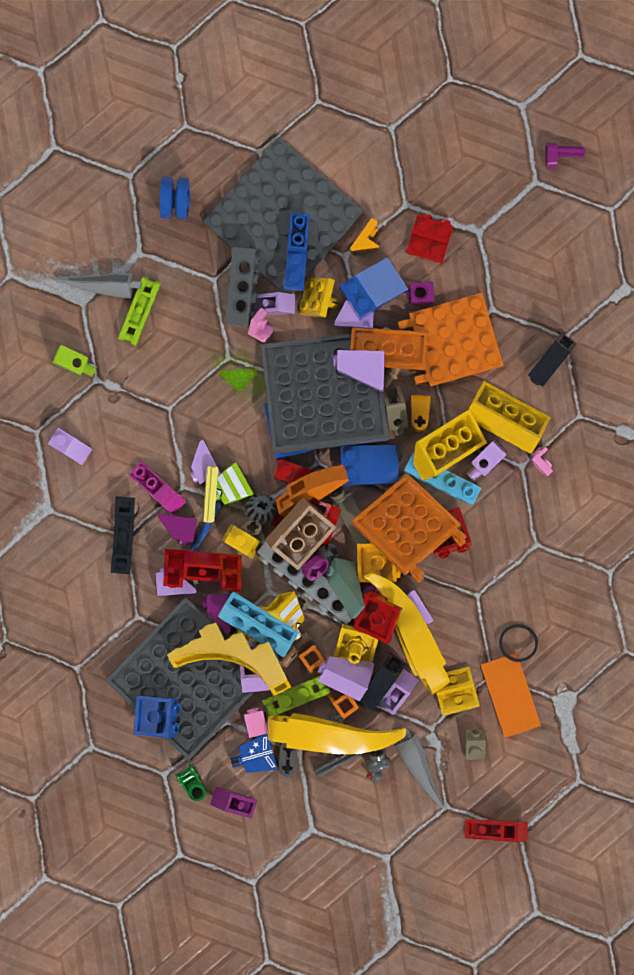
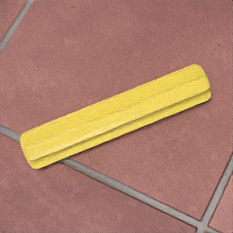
(210, 494)

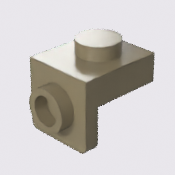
(475, 744)

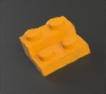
(373, 561)

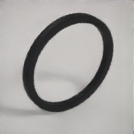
(521, 626)

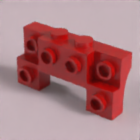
(202, 567)

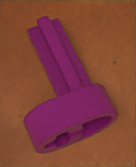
(553, 151)
(318, 566)

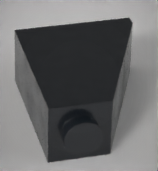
(551, 360)
(382, 681)

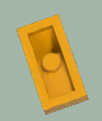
(364, 244)

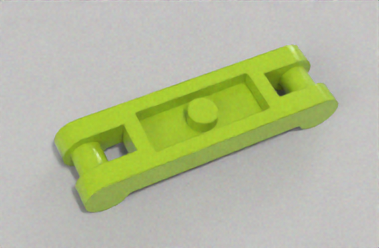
(139, 311)
(295, 696)

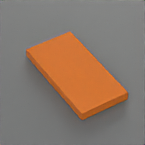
(401, 347)
(510, 695)

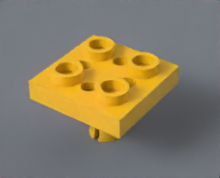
(317, 297)
(355, 648)

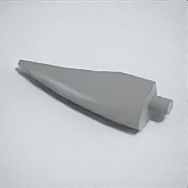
(111, 284)
(414, 757)

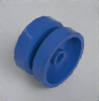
(176, 198)

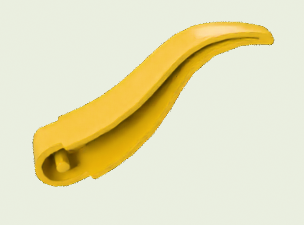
(414, 636)
(327, 736)

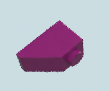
(180, 528)
(214, 605)
(233, 802)

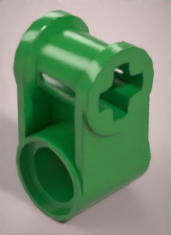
(191, 782)

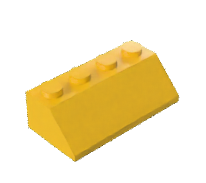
(508, 417)
(447, 445)

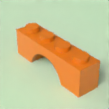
(343, 703)

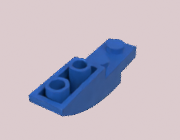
(297, 251)

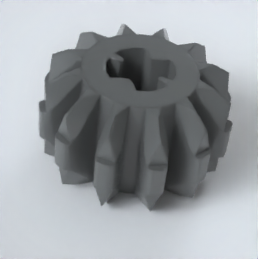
(260, 509)

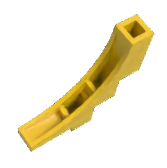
(237, 650)

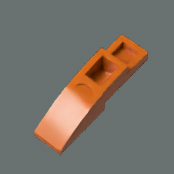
(312, 486)

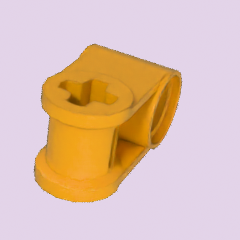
(420, 410)

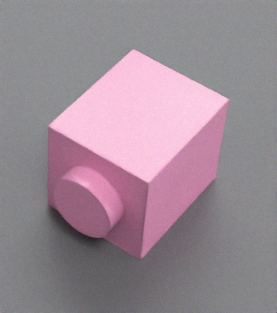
(255, 722)

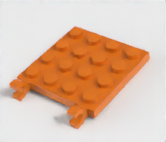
(458, 340)
(407, 525)

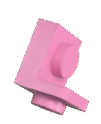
(258, 326)
(544, 465)

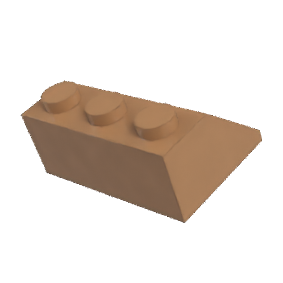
(300, 533)

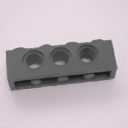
(239, 256)

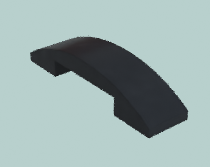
(123, 535)

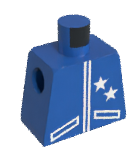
(255, 755)

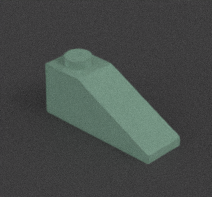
(345, 584)

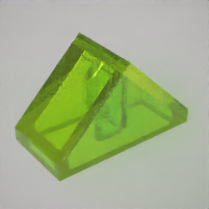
(238, 378)

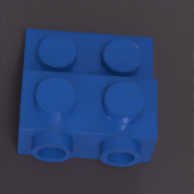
(156, 716)

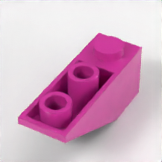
(157, 488)

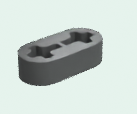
(282, 760)

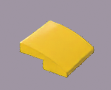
(459, 693)

